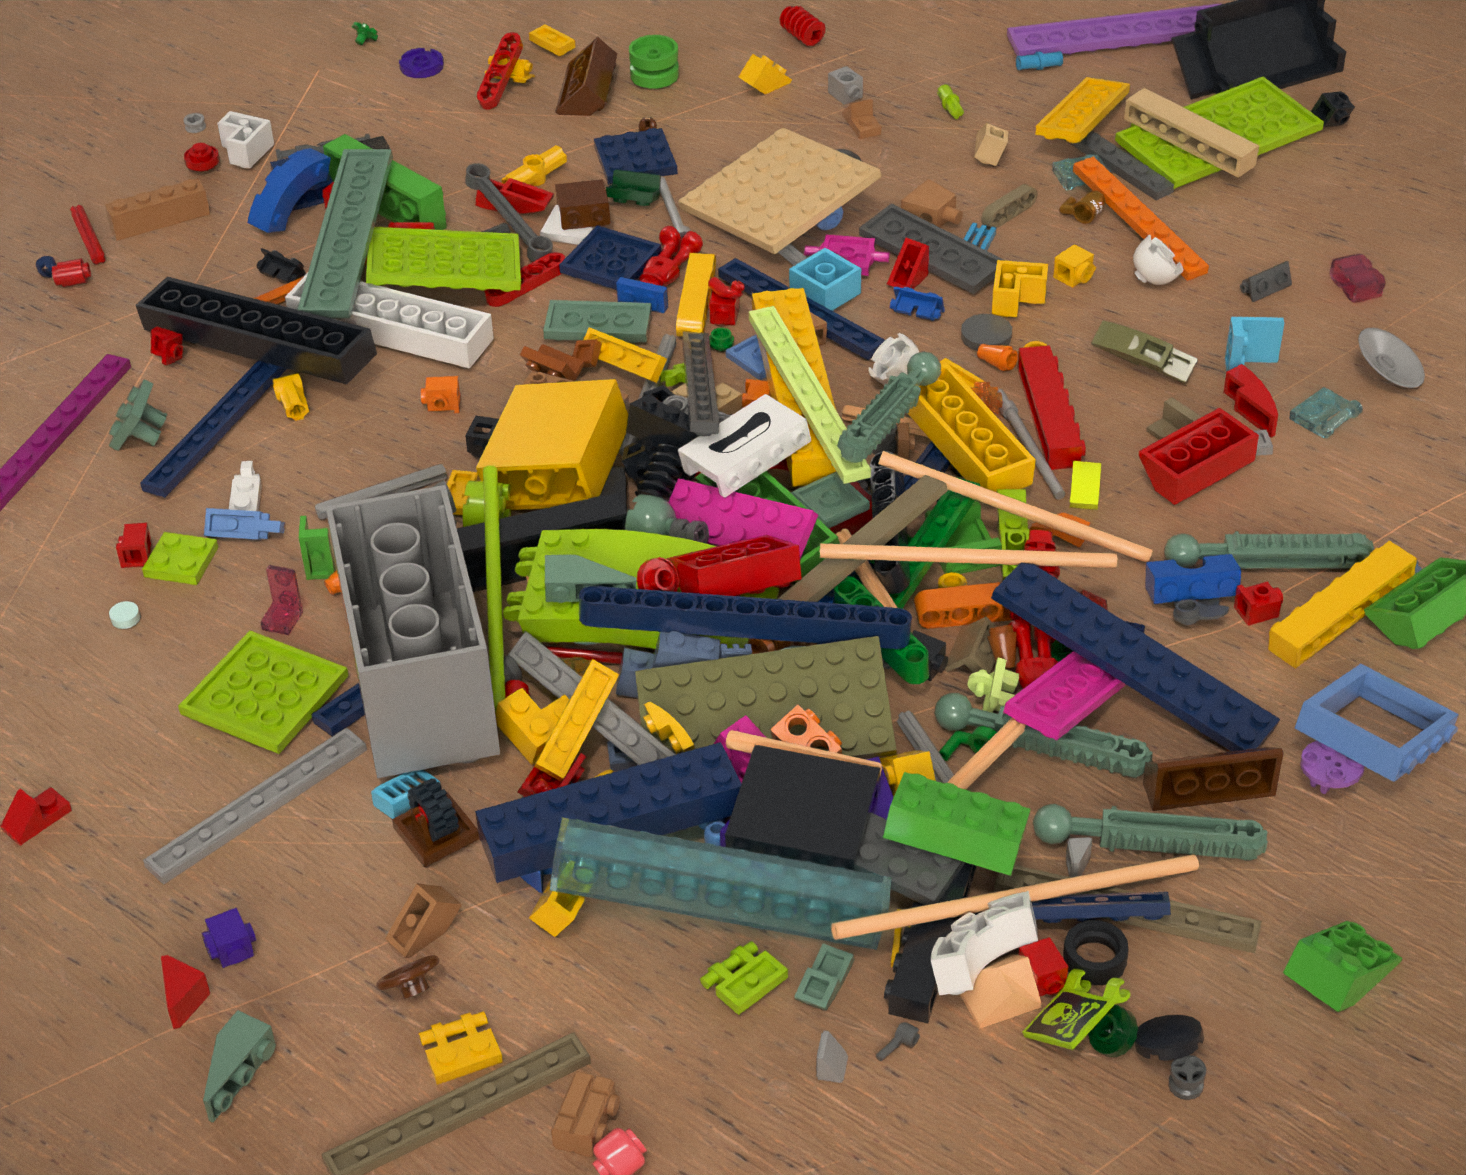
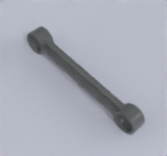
(507, 211)

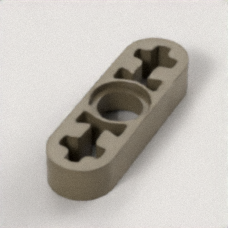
(1009, 206)

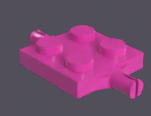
(854, 249)

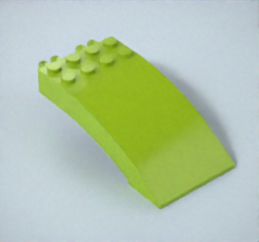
(612, 548)

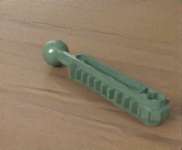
(888, 407)
(1274, 550)
(1078, 744)
(1156, 832)

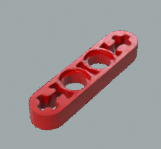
(504, 71)
(547, 269)

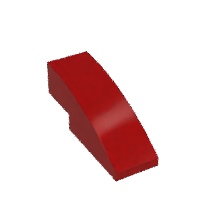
(521, 196)
(1251, 399)

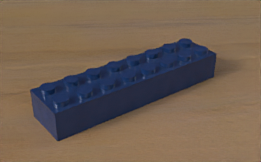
(647, 798)

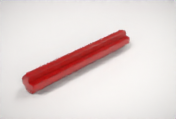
(87, 234)

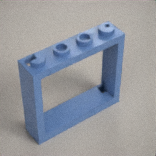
(1321, 723)

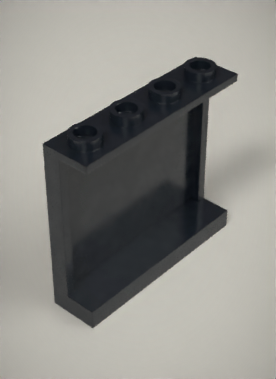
(803, 807)

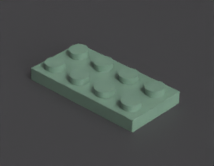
(618, 319)

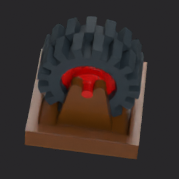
(434, 823)

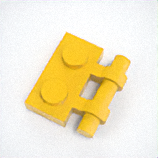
(463, 1055)

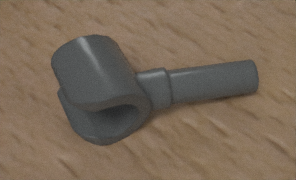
(904, 1034)

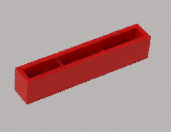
(1050, 407)

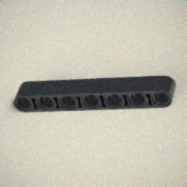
(885, 488)

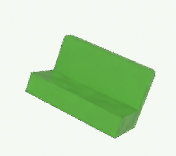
(315, 551)

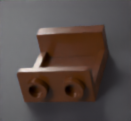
(582, 204)

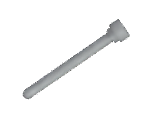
(672, 209)

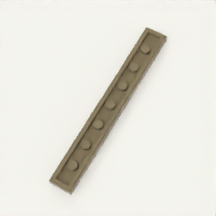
(875, 532)
(1184, 921)
(457, 1108)

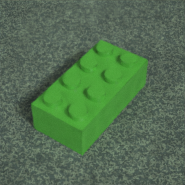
(956, 823)

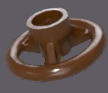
(409, 977)

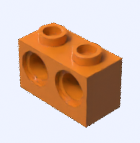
(814, 734)

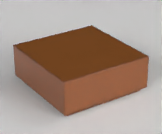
(587, 351)

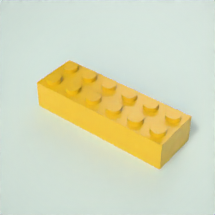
(971, 434)

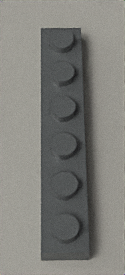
(1126, 166)

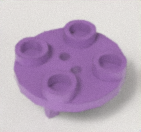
(1329, 767)

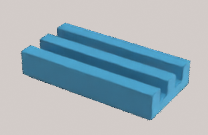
(990, 234)

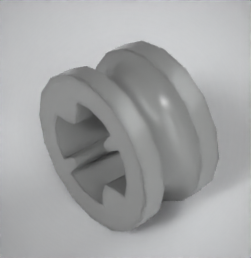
(194, 123)

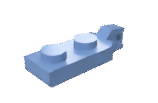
(240, 524)

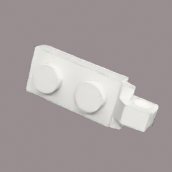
(246, 489)

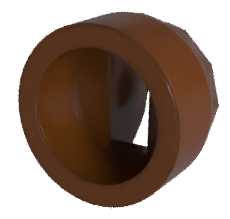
(646, 124)

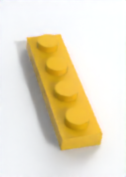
(628, 356)
(576, 720)

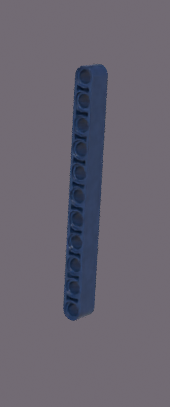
(742, 616)

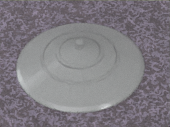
(1391, 357)

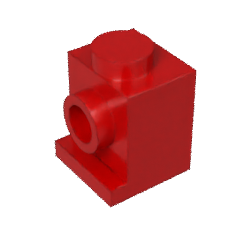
(134, 545)
(1258, 602)

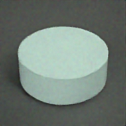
(124, 615)

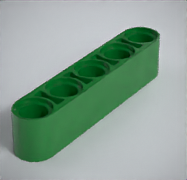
(908, 662)

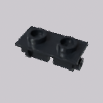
(274, 262)

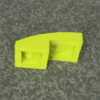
(1085, 485)

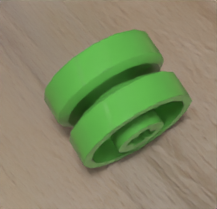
(653, 61)

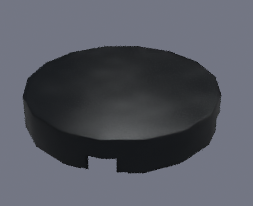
(1169, 1037)

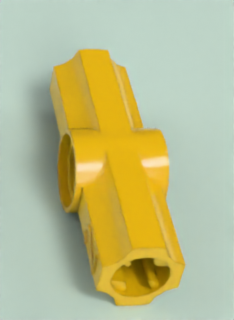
(536, 167)

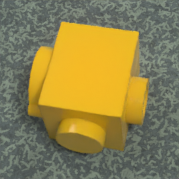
(1074, 266)

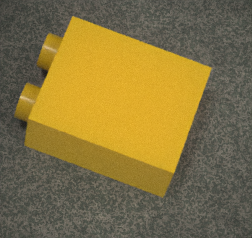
(556, 442)

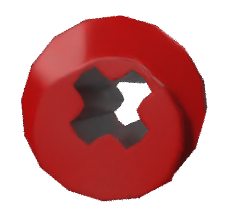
(802, 25)

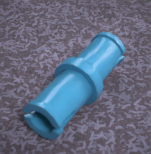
(1039, 60)

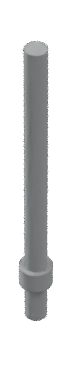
(1010, 412)

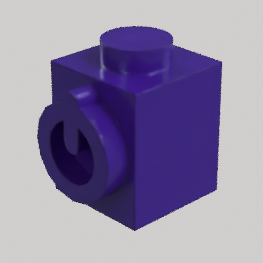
(228, 938)

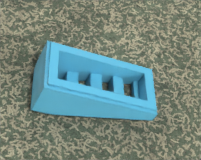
(384, 794)

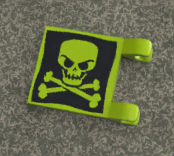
(1074, 1011)

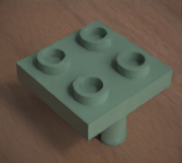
(130, 416)

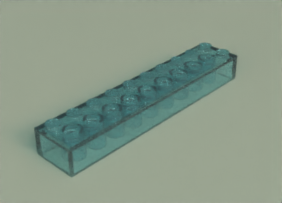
(715, 882)

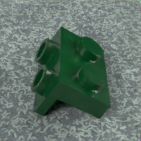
(634, 186)

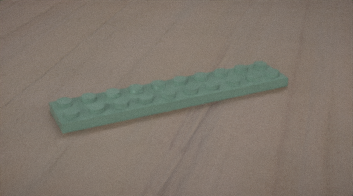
(346, 233)

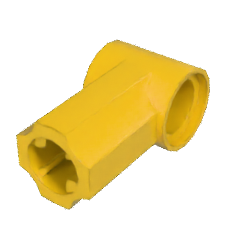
(291, 395)

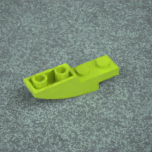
(1012, 528)

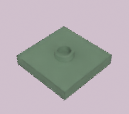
(832, 499)

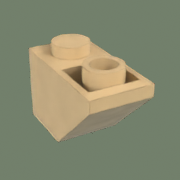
(990, 144)

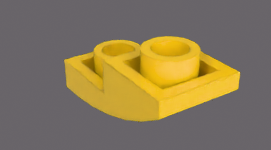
(667, 727)

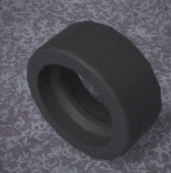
(1096, 932)

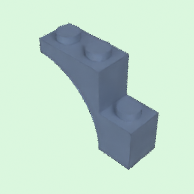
(671, 650)

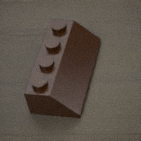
(587, 80)
(1212, 778)

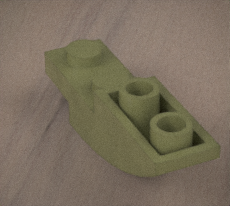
(1144, 350)

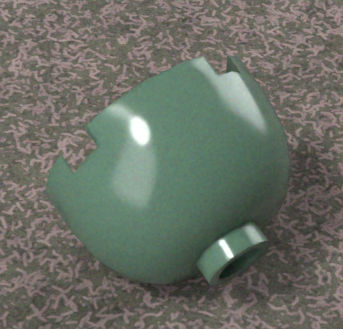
(650, 515)

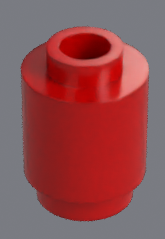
(71, 272)

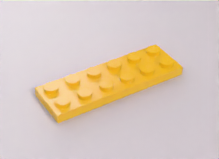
(1082, 109)

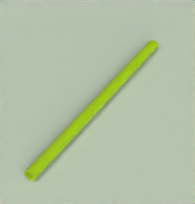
(493, 583)

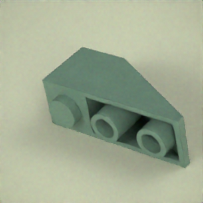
(571, 573)
(236, 1056)

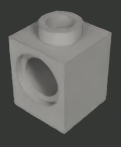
(845, 85)

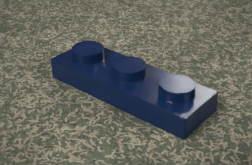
(340, 711)

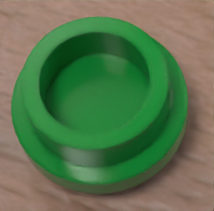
(721, 339)

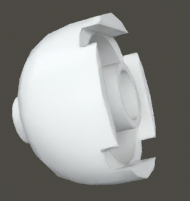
(1155, 262)
(892, 358)

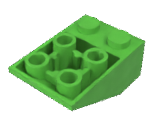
(1340, 964)

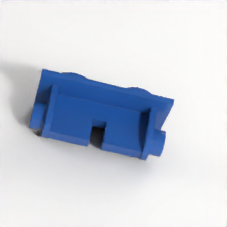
(928, 305)

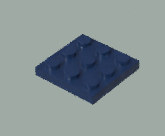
(636, 152)
(608, 256)

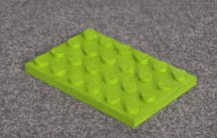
(444, 259)

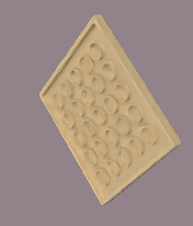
(779, 190)

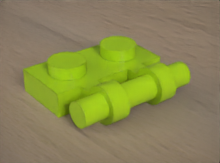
(748, 984)

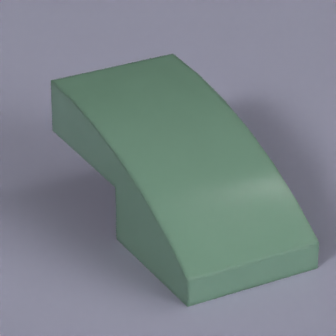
(825, 977)

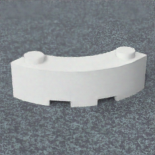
(980, 940)

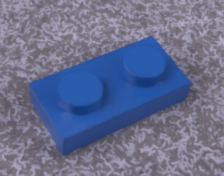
(642, 292)

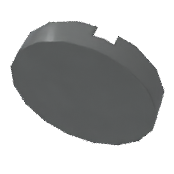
(986, 329)

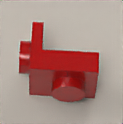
(166, 344)

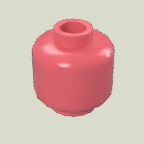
(619, 1153)

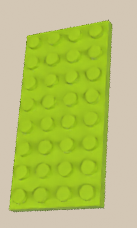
(1250, 110)

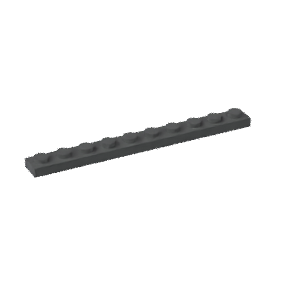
(700, 384)

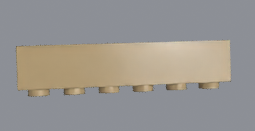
(1191, 132)

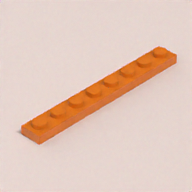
(1138, 215)

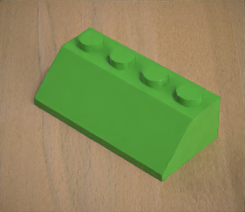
(1422, 604)

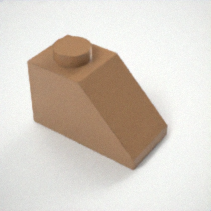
(422, 919)

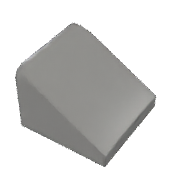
(1078, 855)
(830, 1059)

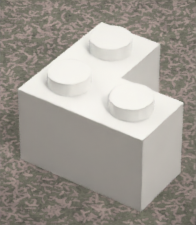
(245, 138)

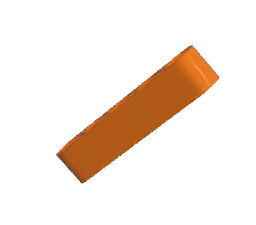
(958, 606)

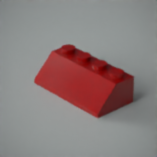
(1198, 455)
(739, 567)

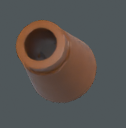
(1003, 644)

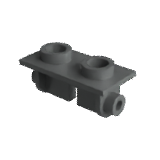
(1267, 281)

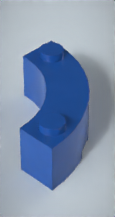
(285, 187)

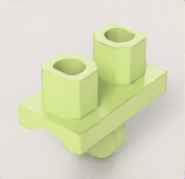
(991, 685)

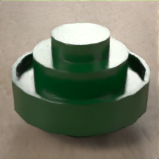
(1114, 1032)

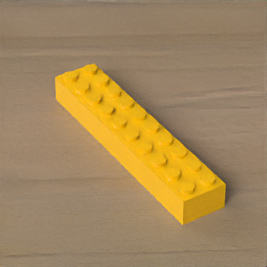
(810, 461)

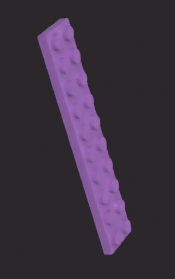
(1104, 31)

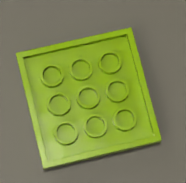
(263, 691)

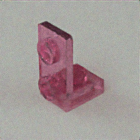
(286, 599)

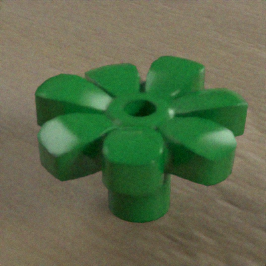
(364, 32)

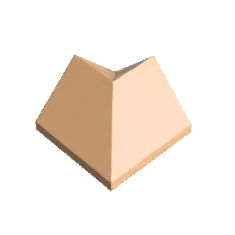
(1002, 991)

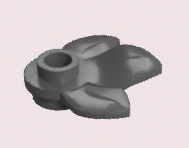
(1191, 611)

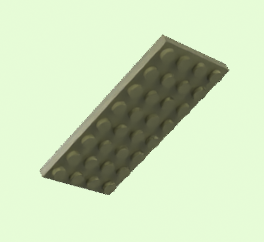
(834, 680)

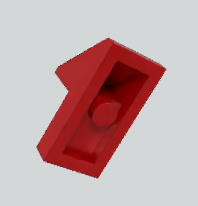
(32, 815)

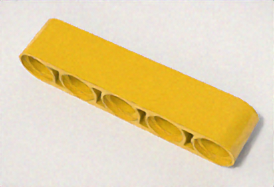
(695, 294)

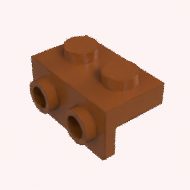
(552, 362)

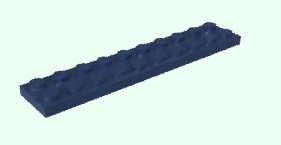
(1135, 658)

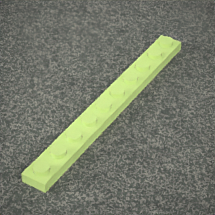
(806, 390)

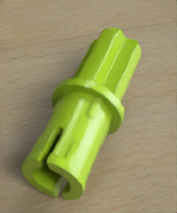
(950, 101)

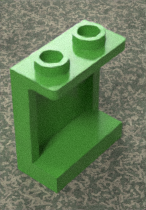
(971, 535)

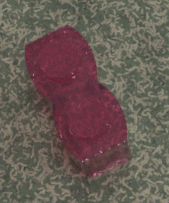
(1357, 277)

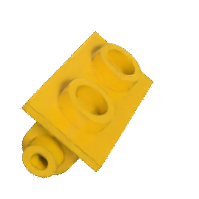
(521, 70)

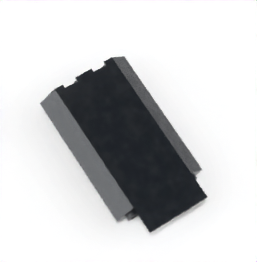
(1258, 39)

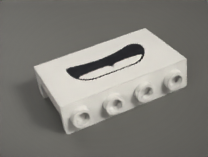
(746, 444)

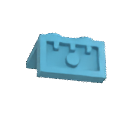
(1253, 340)

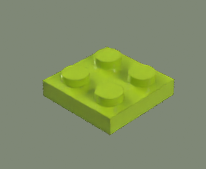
(180, 558)

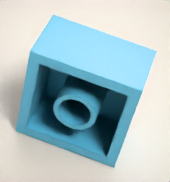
(827, 278)

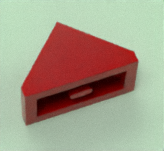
(910, 265)
(184, 989)

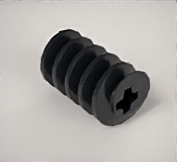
(660, 472)

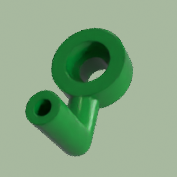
(975, 740)

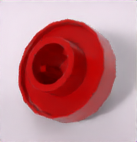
(201, 157)
(658, 575)

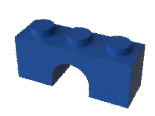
(1172, 583)

